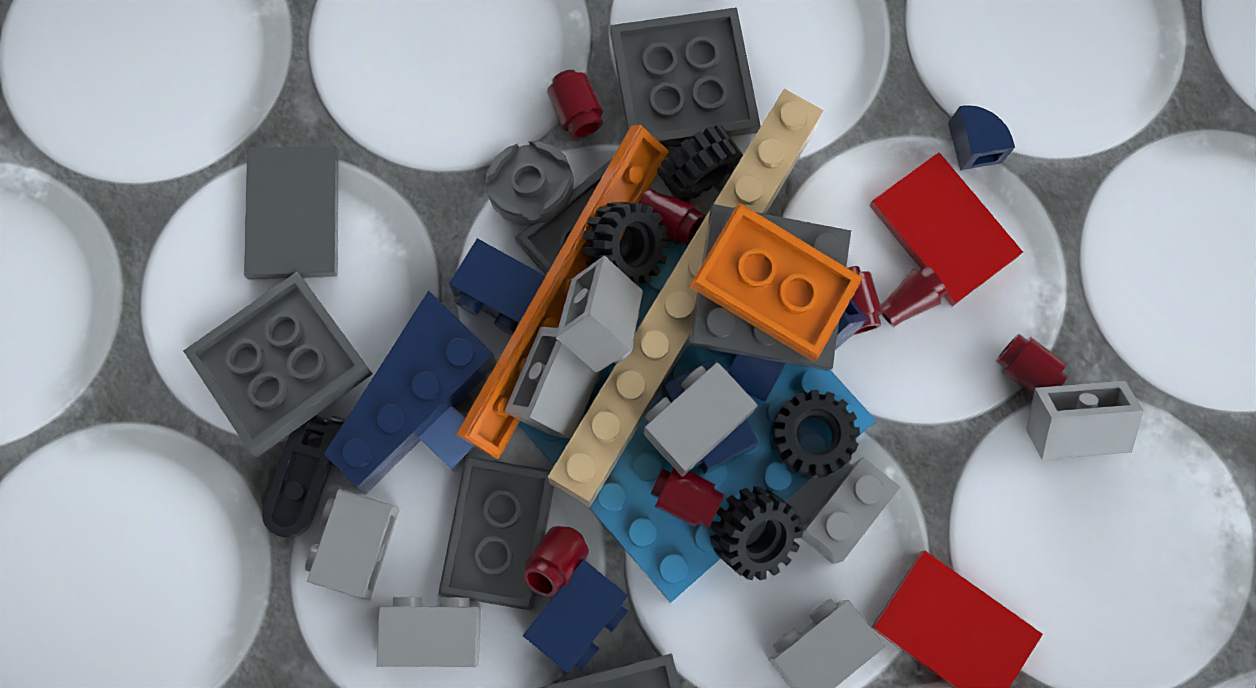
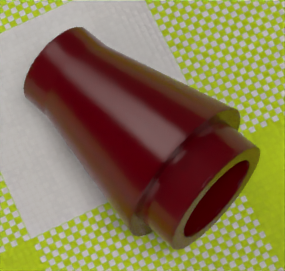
(678, 215)
(913, 296)

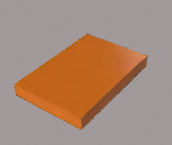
(776, 282)

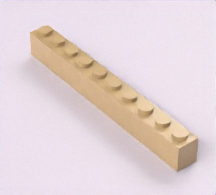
(668, 324)

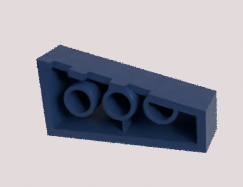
(420, 378)

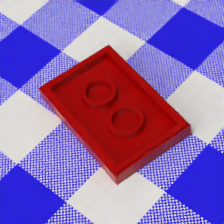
(946, 227)
(955, 628)

